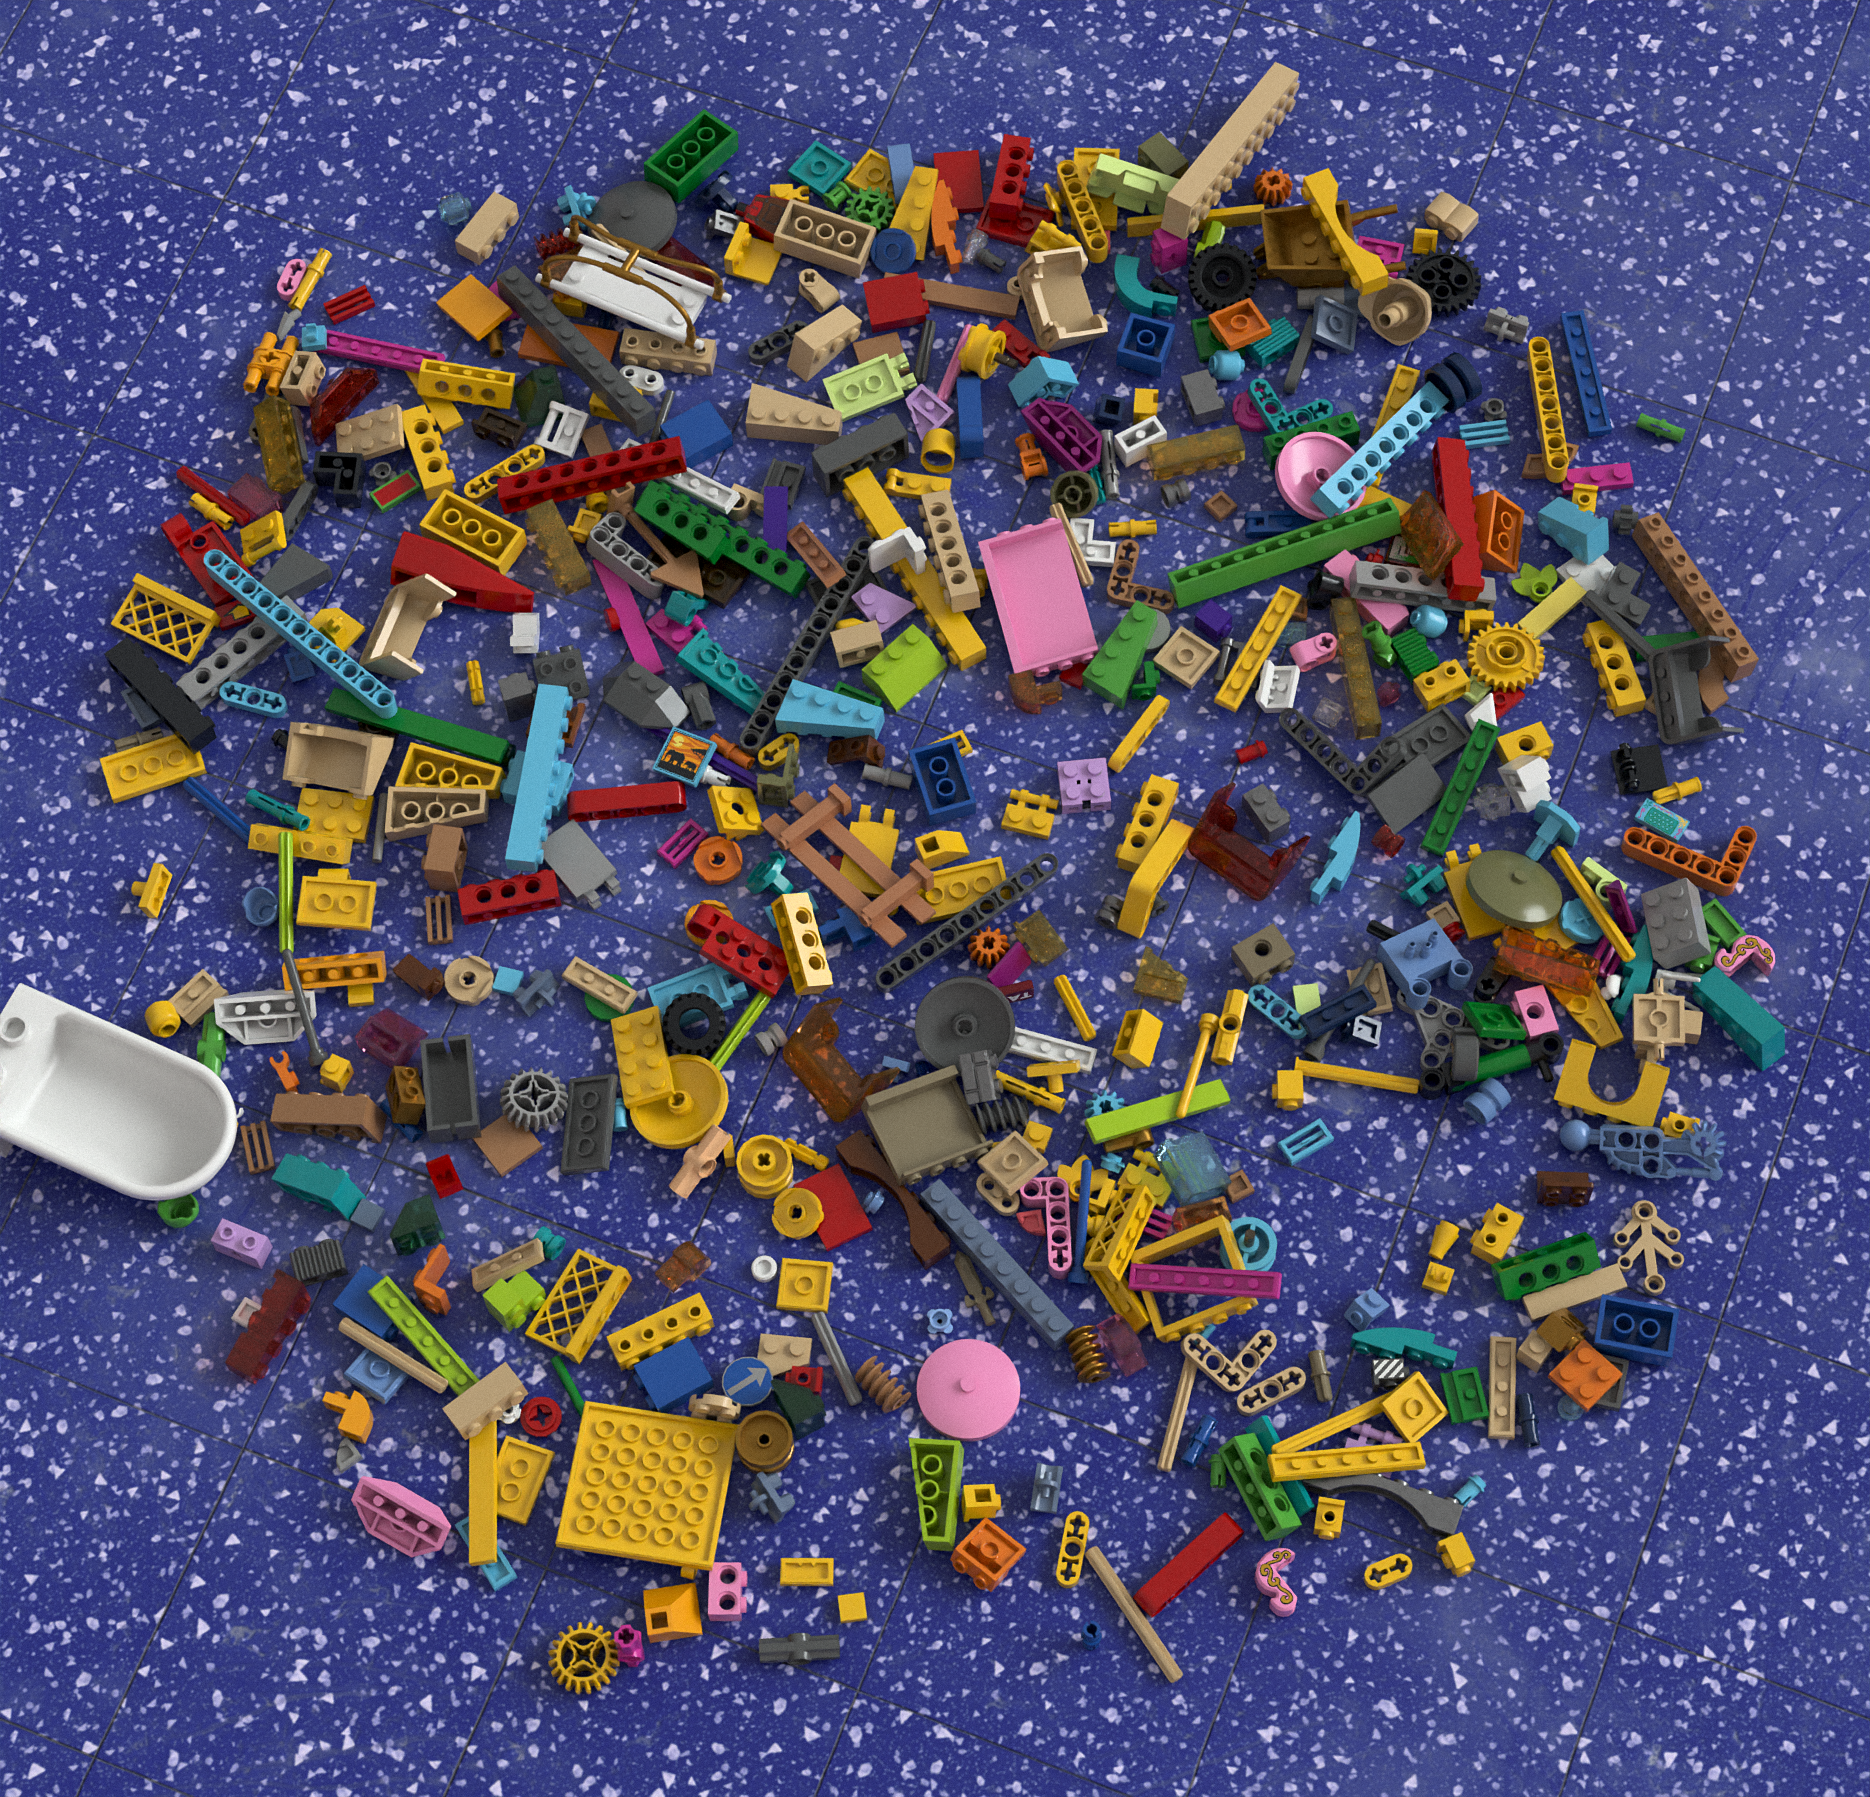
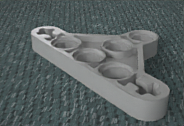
(1434, 1025)

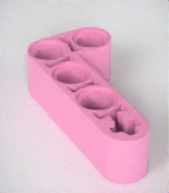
(1055, 1227)

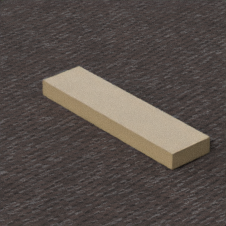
(1574, 1292)
(1502, 1387)

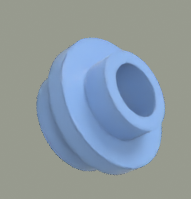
(873, 1201)

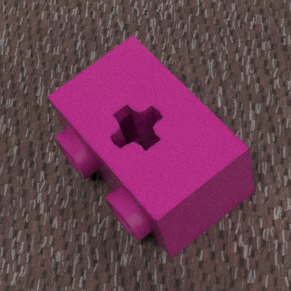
(1168, 251)

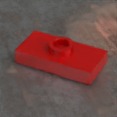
(1506, 701)

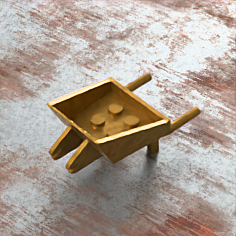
(1299, 249)

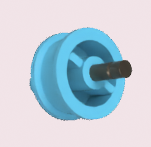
(1255, 1242)

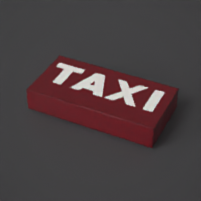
(1018, 991)

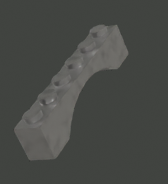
(1434, 1513)

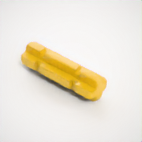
(475, 682)
(807, 1155)

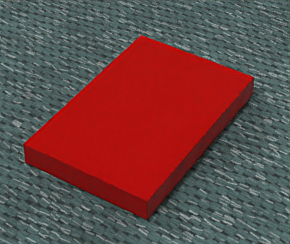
(963, 176)
(1018, 231)
(842, 1212)

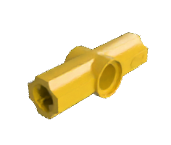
(1227, 1040)

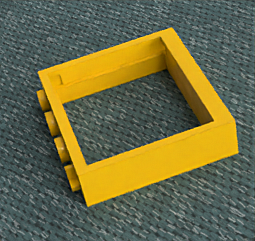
(1177, 1243)

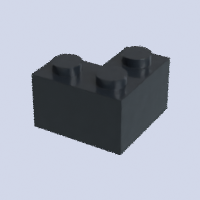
(343, 472)

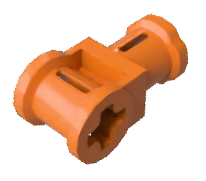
(1031, 459)

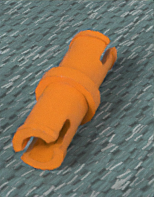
(732, 752)

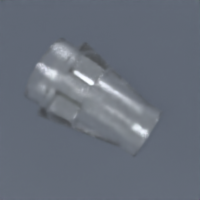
(974, 243)

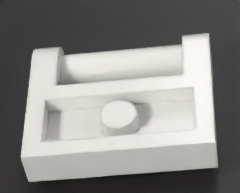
(568, 432)

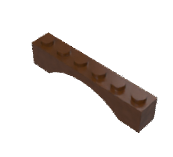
(863, 1160)

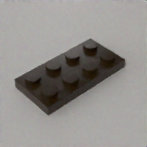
(719, 581)

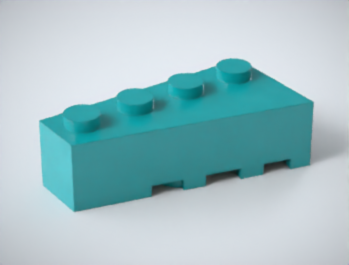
(1741, 1017)

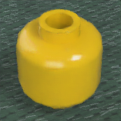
(162, 1019)

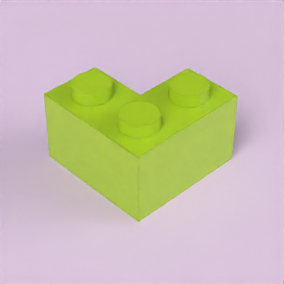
(514, 1300)

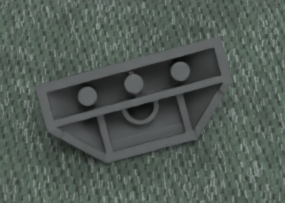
(643, 697)

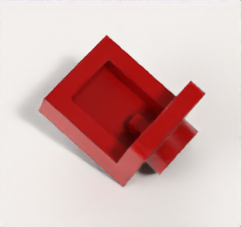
(444, 1176)

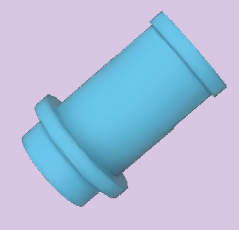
(620, 1119)
(1470, 1490)

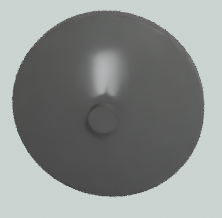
(637, 213)
(963, 1018)

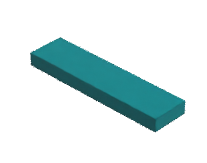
(1294, 1489)

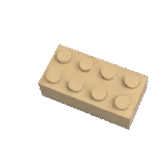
(824, 238)

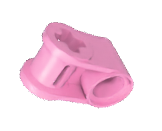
(1313, 651)

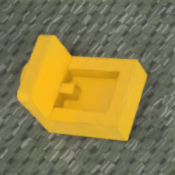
(583, 525)
(1475, 620)
(1106, 1197)

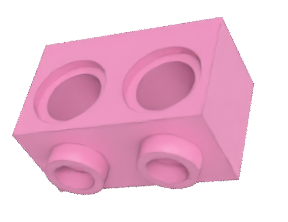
(720, 1592)

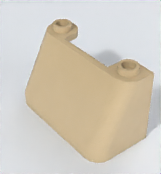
(1058, 299)
(335, 758)

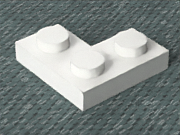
(1095, 552)

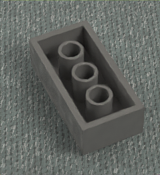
(870, 446)

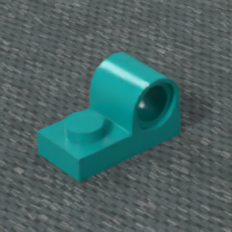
(683, 607)

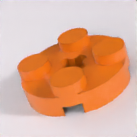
(714, 873)

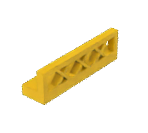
(1127, 1231)

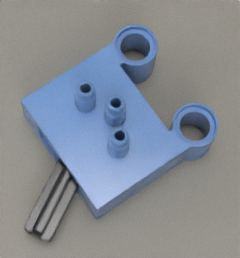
(1418, 958)

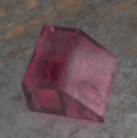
(390, 1038)

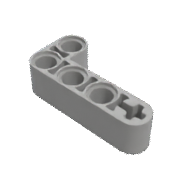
(605, 545)

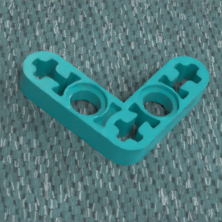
(1282, 417)

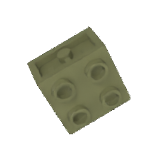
(779, 790)

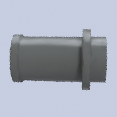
(990, 260)

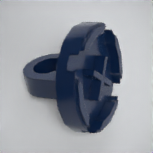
(716, 191)

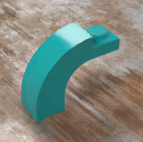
(1134, 295)

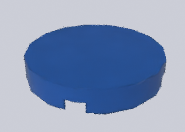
(893, 251)

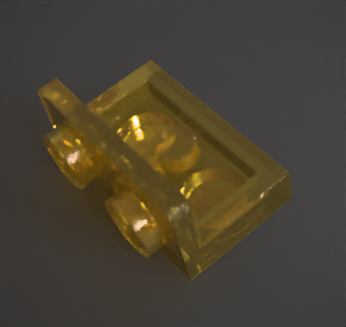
(1041, 938)

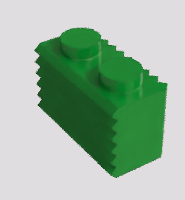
(1413, 654)

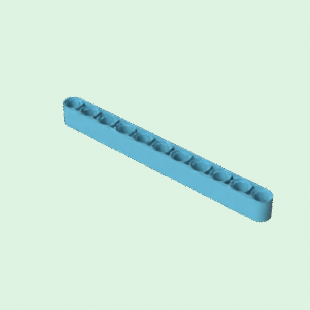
(305, 642)

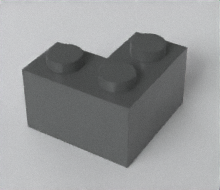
(1618, 595)

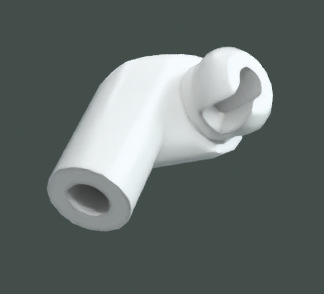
(1612, 987)

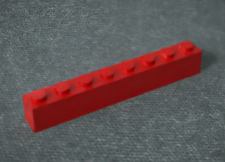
(1455, 500)

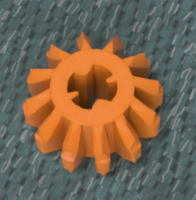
(1272, 186)
(990, 939)

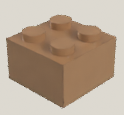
(445, 858)

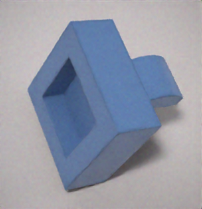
(892, 1063)

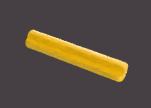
(1074, 1008)

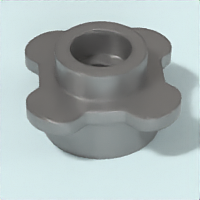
(1496, 404)
(378, 469)

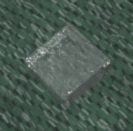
(1328, 713)

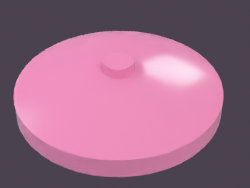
(1306, 465)
(968, 1390)

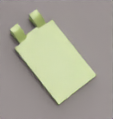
(869, 385)

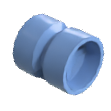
(1489, 1099)

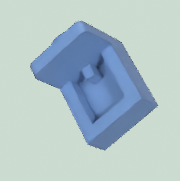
(1366, 1309)

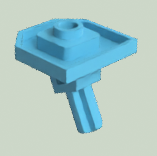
(1554, 824)

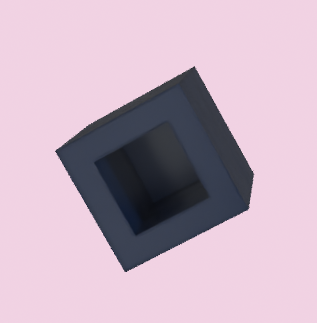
(1108, 410)

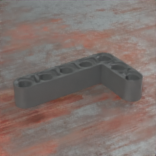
(1337, 756)

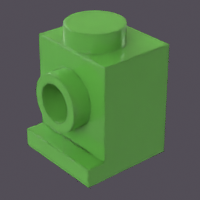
(1704, 963)

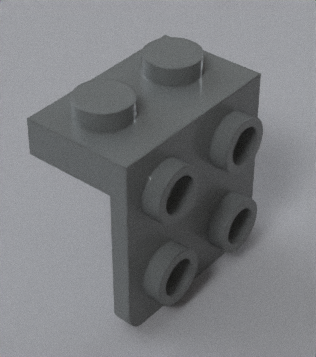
(562, 669)

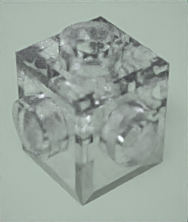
(1492, 801)

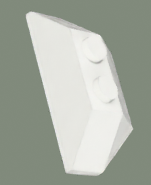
(262, 1015)

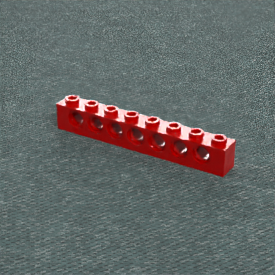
(592, 474)

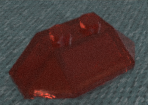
(339, 400)

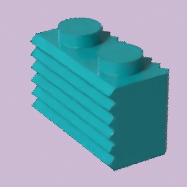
(1282, 340)

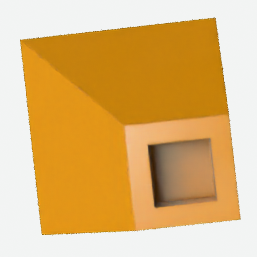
(672, 1612)

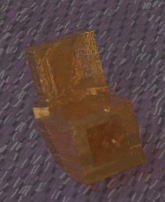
(1031, 697)
(685, 1264)

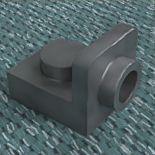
(721, 224)

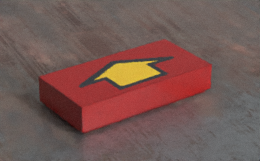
(234, 615)

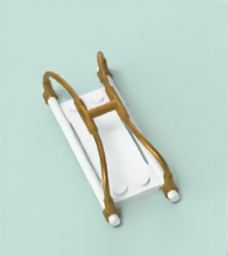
(630, 291)

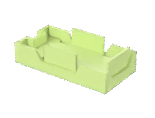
(1131, 183)

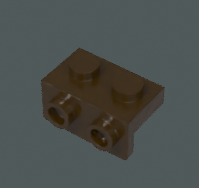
(499, 428)

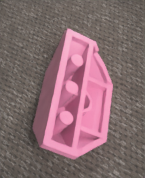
(400, 1516)

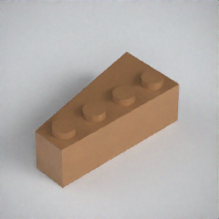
(328, 1115)

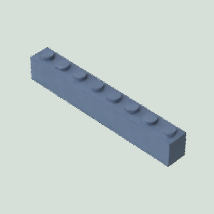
(996, 1264)

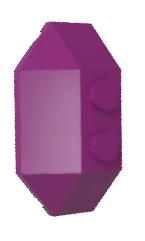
(1064, 434)

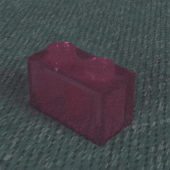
(254, 497)

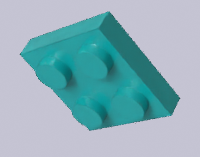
(819, 168)

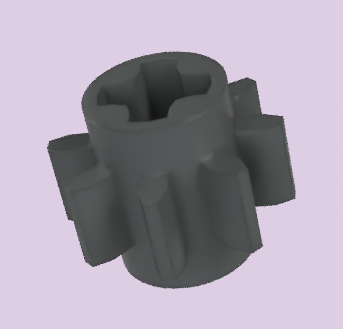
(1625, 519)

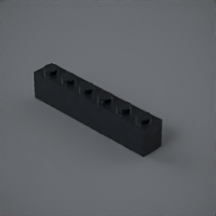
(161, 695)

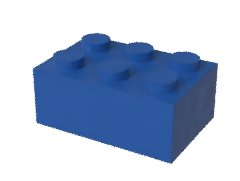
(942, 781)
(1635, 1330)

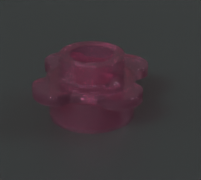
(1388, 693)

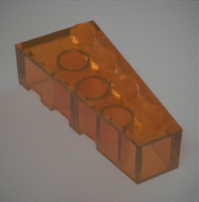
(1545, 961)

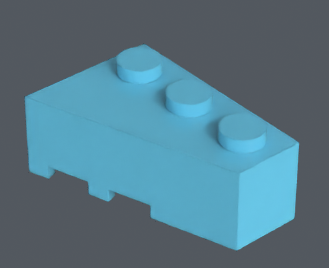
(1575, 530)

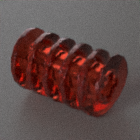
(553, 243)

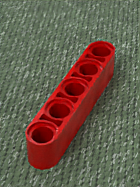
(626, 801)
(1188, 1565)

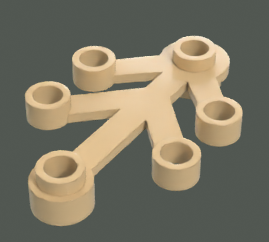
(1649, 1244)

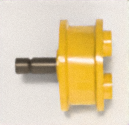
(984, 351)

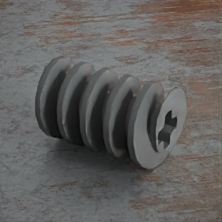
(1002, 1114)

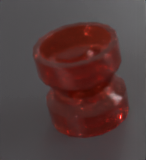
(1388, 841)

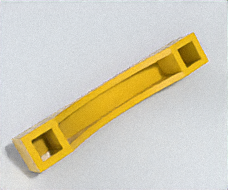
(1365, 268)

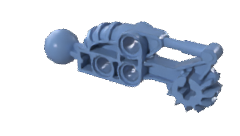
(1577, 1135)

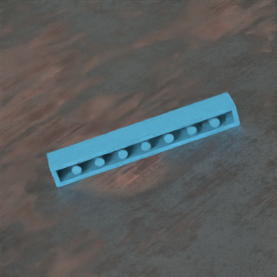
(538, 777)

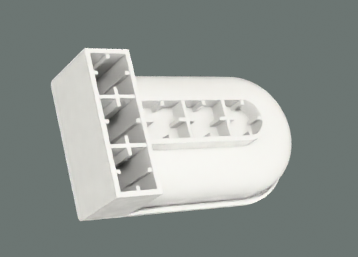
(109, 1101)

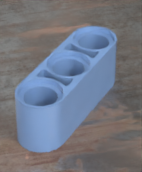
(900, 168)

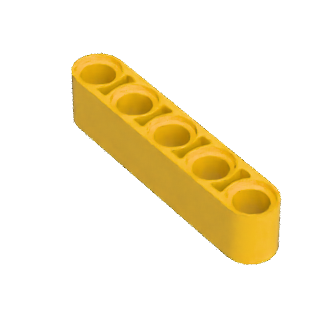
(1082, 202)

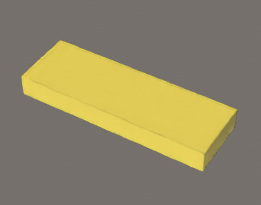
(1552, 608)

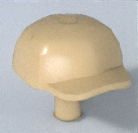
(1398, 311)

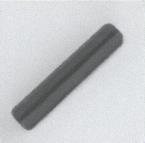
(924, 350)

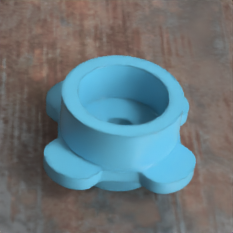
(1112, 1162)

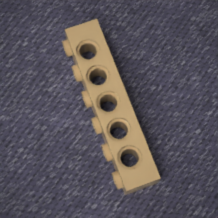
(949, 551)

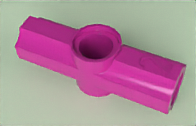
(629, 1645)

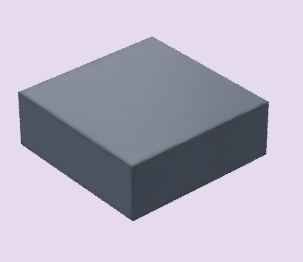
(367, 1215)

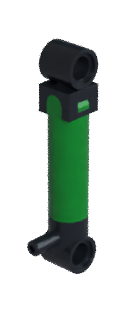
(1496, 1065)

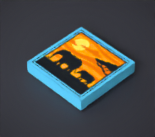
(684, 757)

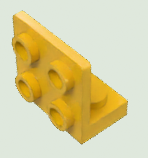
(750, 257)

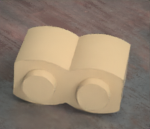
(1451, 216)

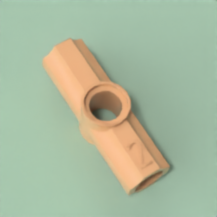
(699, 1161)

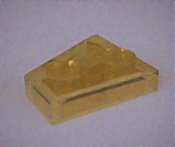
(1159, 979)

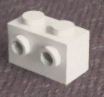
(1132, 443)

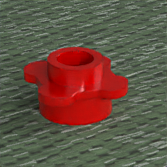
(1374, 557)

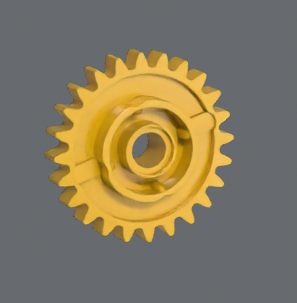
(1487, 659)

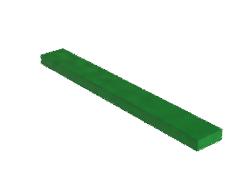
(421, 728)

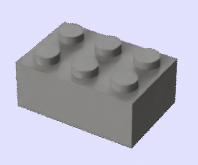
(1675, 923)

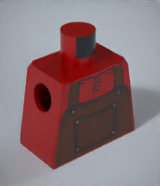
(763, 215)

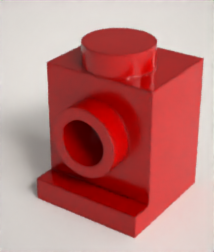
(814, 1375)

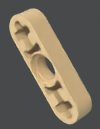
(1290, 1388)

